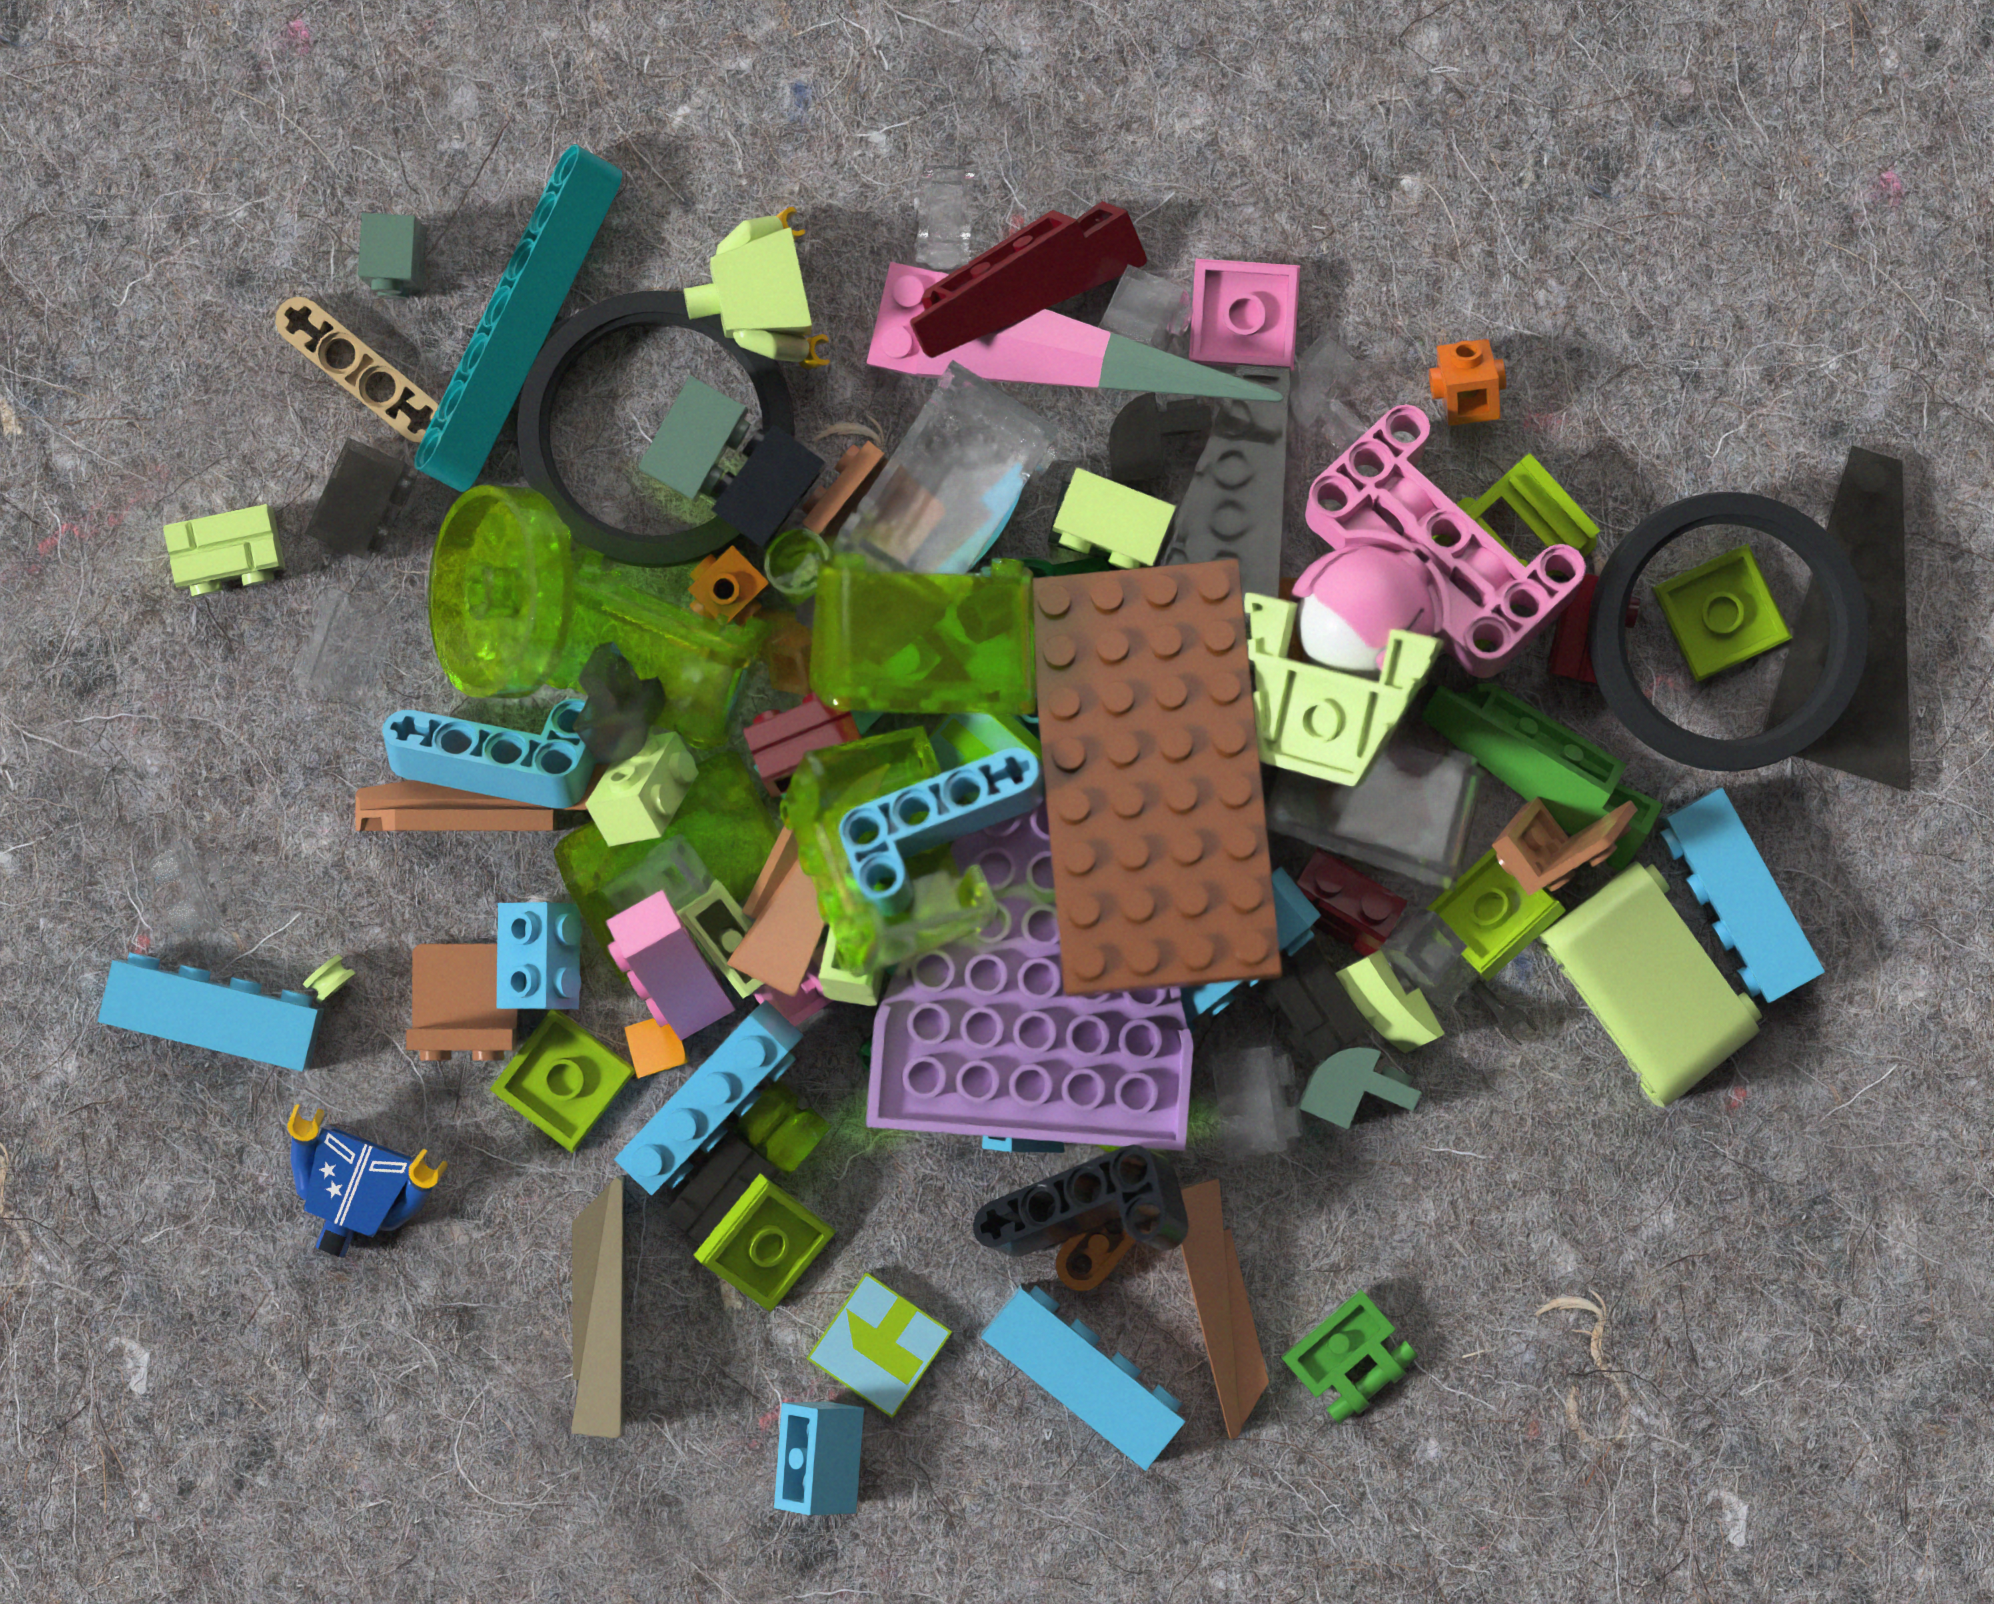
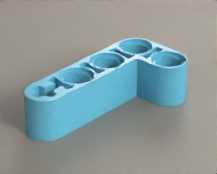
(492, 759)
(945, 823)

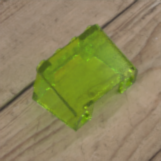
(818, 798)

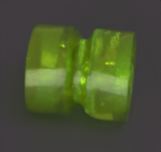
(793, 563)
(782, 1127)

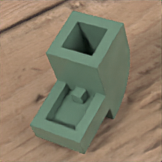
(1344, 1075)

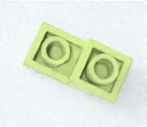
(1397, 1016)

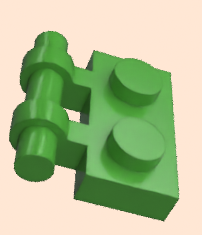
(1338, 1345)

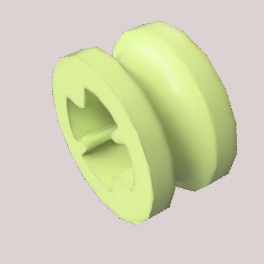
(329, 978)

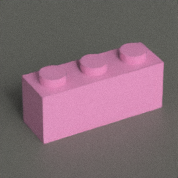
(668, 967)

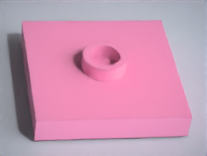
(1244, 314)

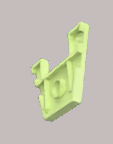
(1322, 717)

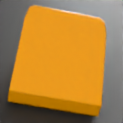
(654, 1047)

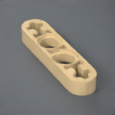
(357, 375)

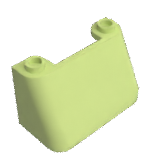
(1650, 982)

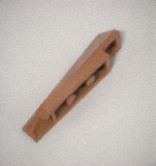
(434, 807)
(785, 924)
(1222, 1305)

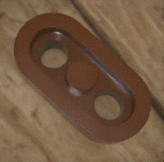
(1101, 1246)

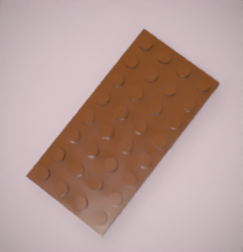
(1153, 779)

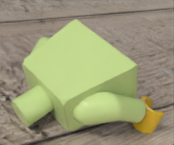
(760, 292)

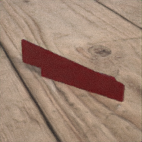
(1027, 274)

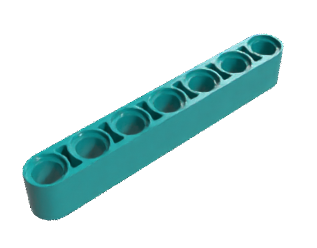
(518, 318)

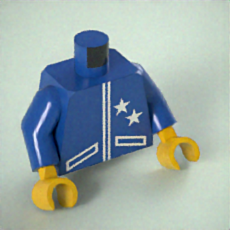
(355, 1182)

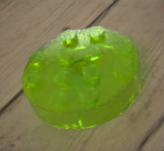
(501, 592)

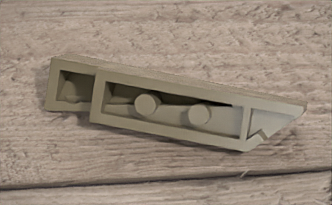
(600, 1313)

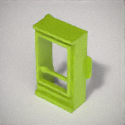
(1540, 505)

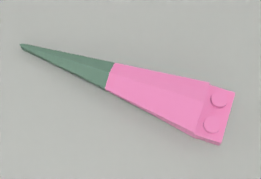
(1041, 351)

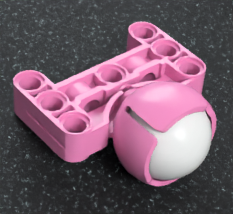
(1398, 578)

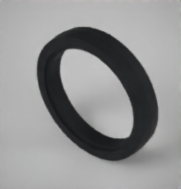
(537, 405)
(1847, 631)

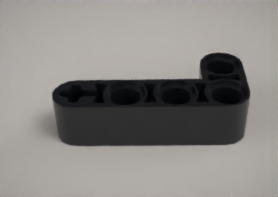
(1076, 1210)

